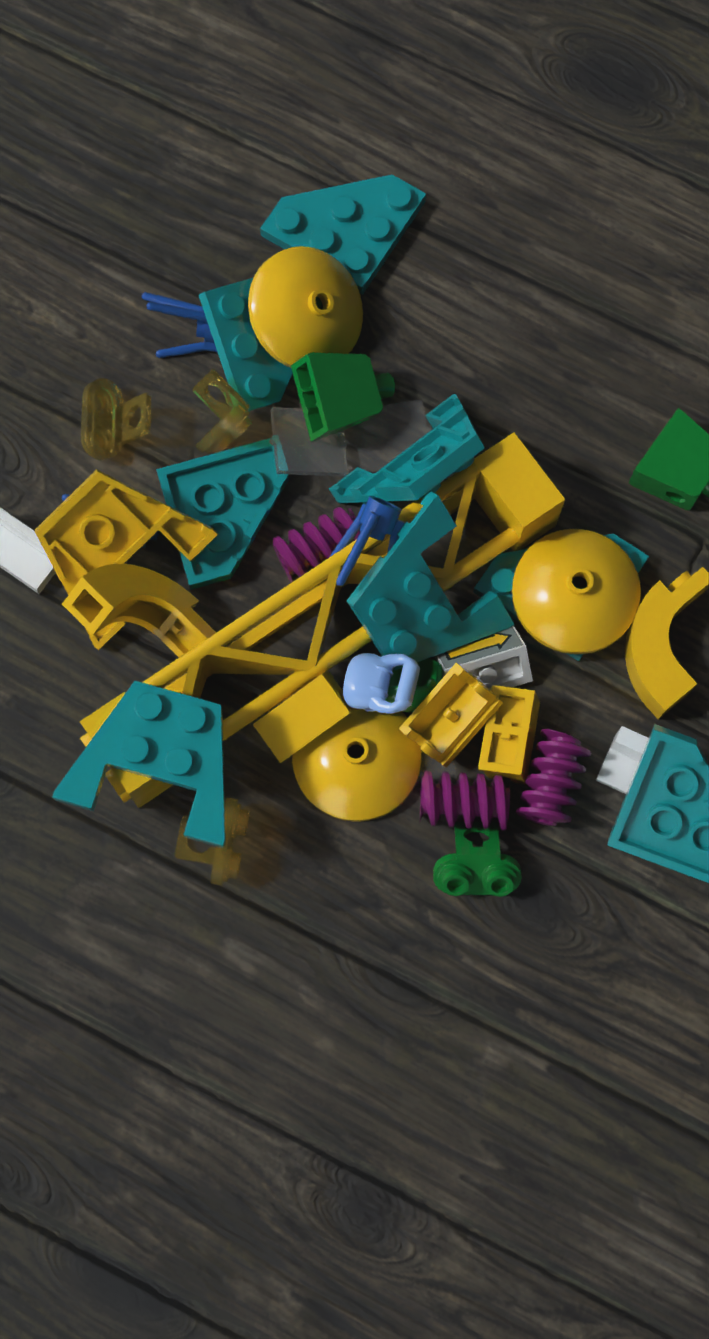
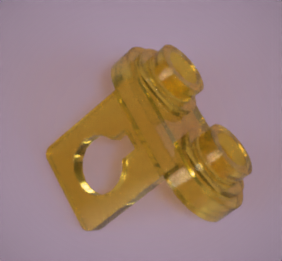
(107, 418)
(232, 419)
(224, 860)

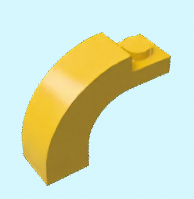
(142, 598)
(648, 654)

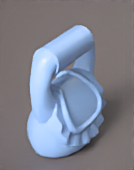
(369, 680)

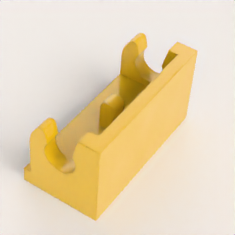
(451, 715)
(303, 716)
(510, 735)

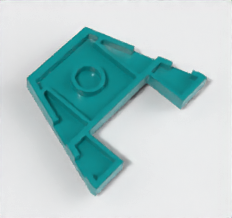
(423, 465)
(405, 604)
(162, 739)

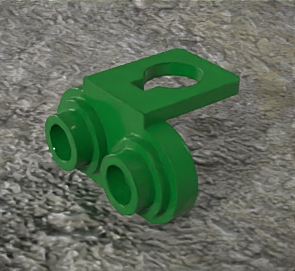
(477, 868)

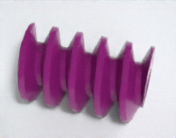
(315, 544)
(552, 778)
(465, 800)

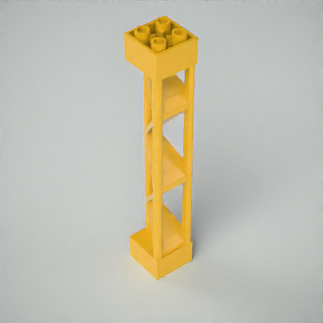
(501, 480)

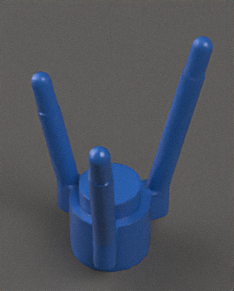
(186, 310)
(375, 521)

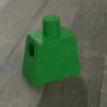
(339, 391)
(676, 463)

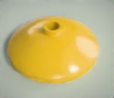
(286, 311)
(572, 617)
(364, 785)

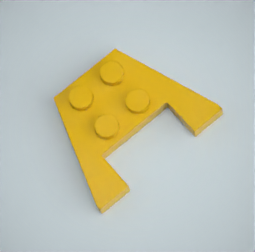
(107, 525)

